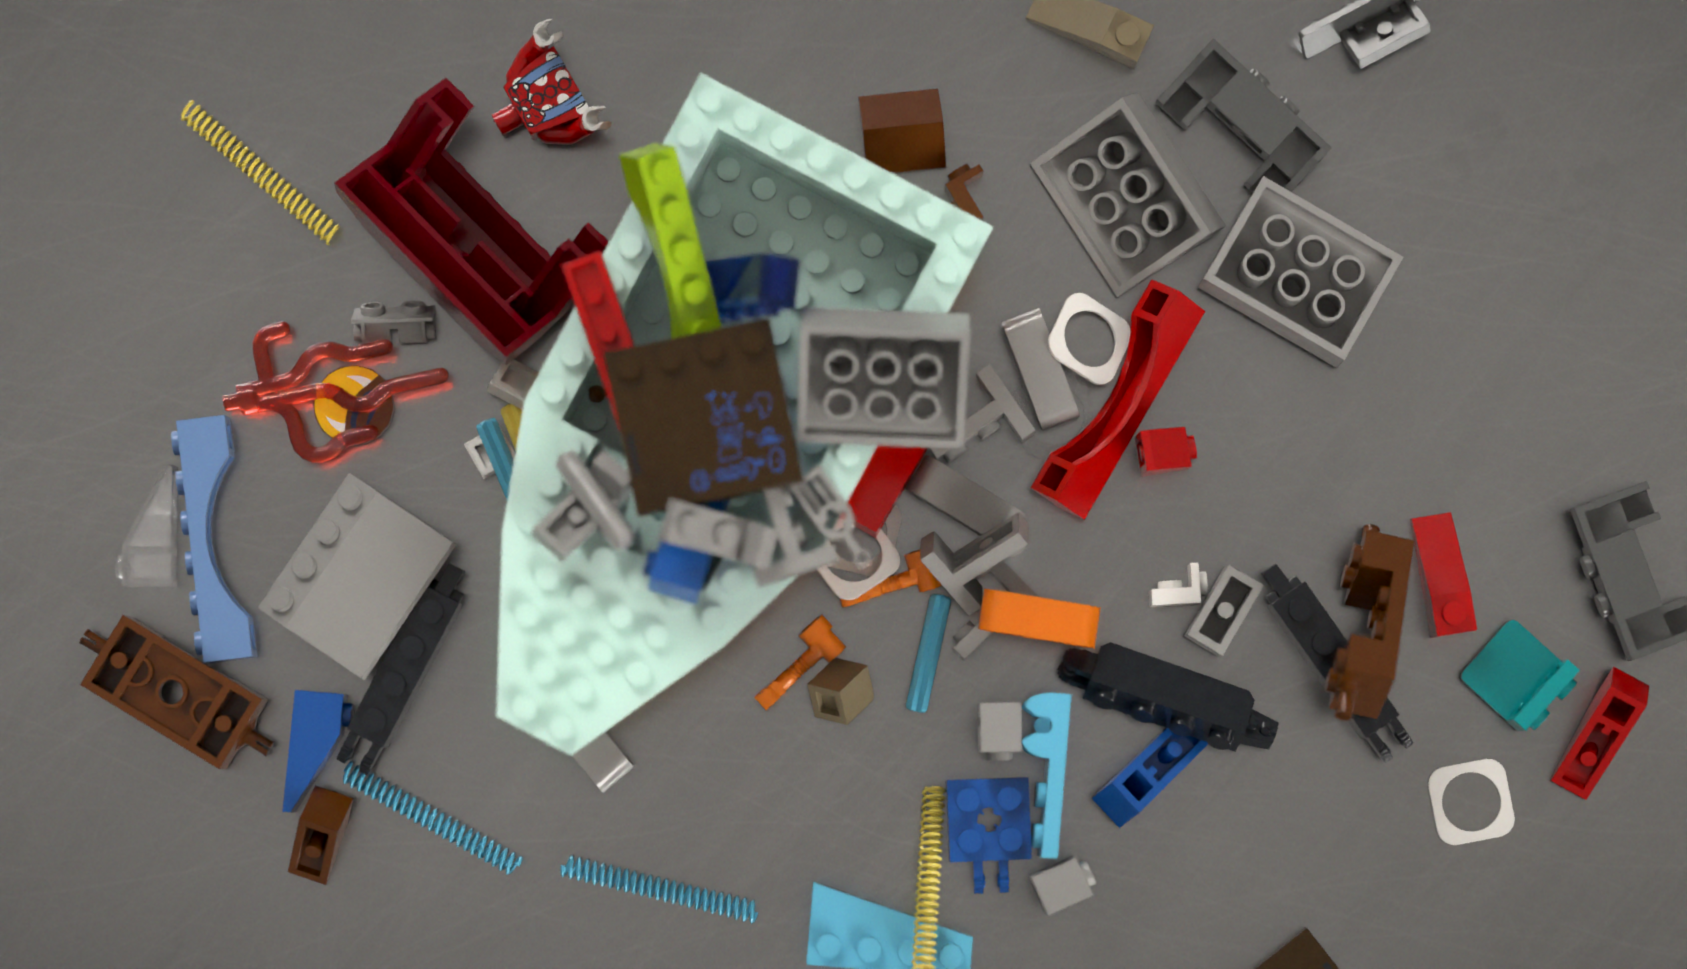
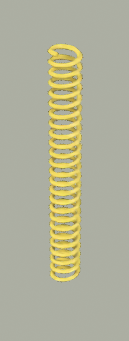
(267, 185)
(935, 820)

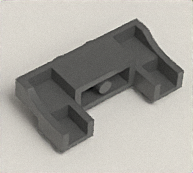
(1250, 111)
(1622, 573)

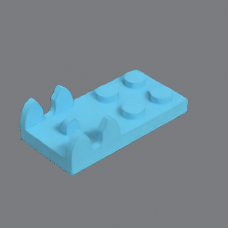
(1051, 745)

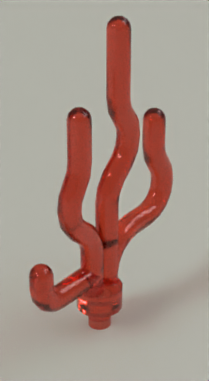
(275, 395)

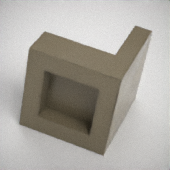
(841, 691)

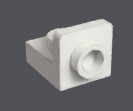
(1173, 594)

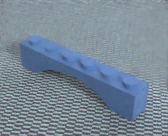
(205, 456)

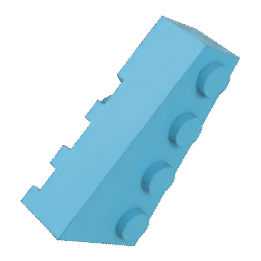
(867, 935)

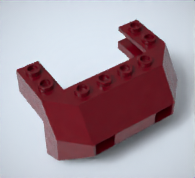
(457, 234)

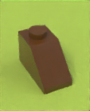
(320, 834)

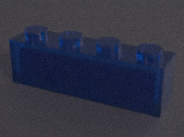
(753, 286)

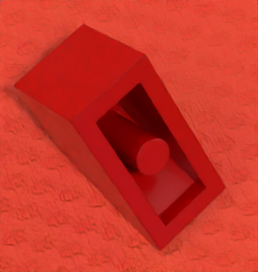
(1164, 450)

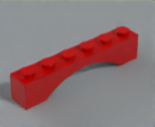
(1158, 335)

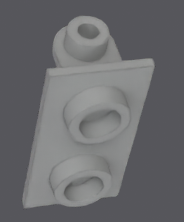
(409, 319)

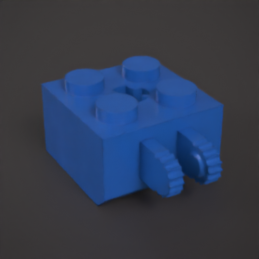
(972, 842)

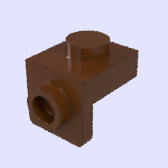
(958, 192)

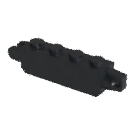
(1317, 642)
(404, 668)
(1168, 696)

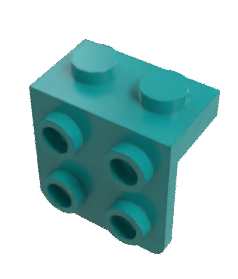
(1519, 676)

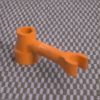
(917, 575)
(821, 643)

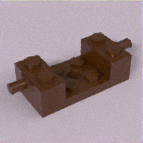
(1376, 582)
(210, 719)

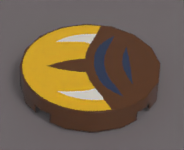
(358, 382)

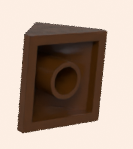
(903, 131)

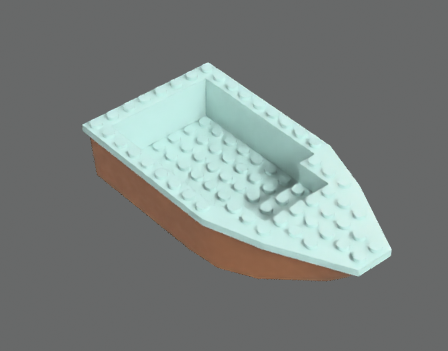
(586, 633)

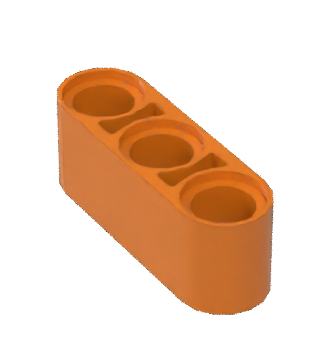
(1039, 618)

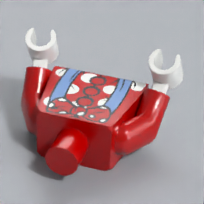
(546, 95)

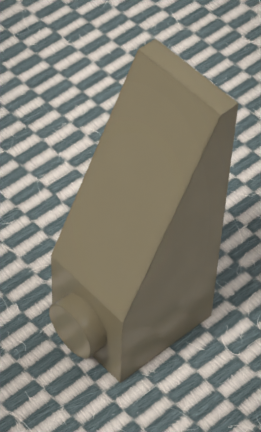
(1094, 27)

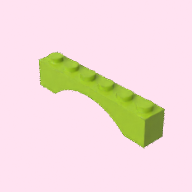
(663, 204)

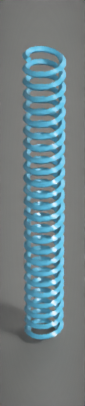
(430, 820)
(663, 890)

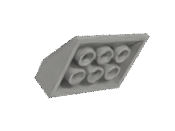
(1127, 193)
(1300, 272)
(882, 377)
(356, 576)

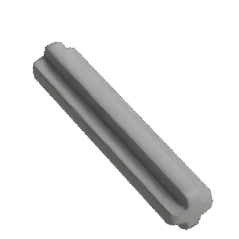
(595, 500)

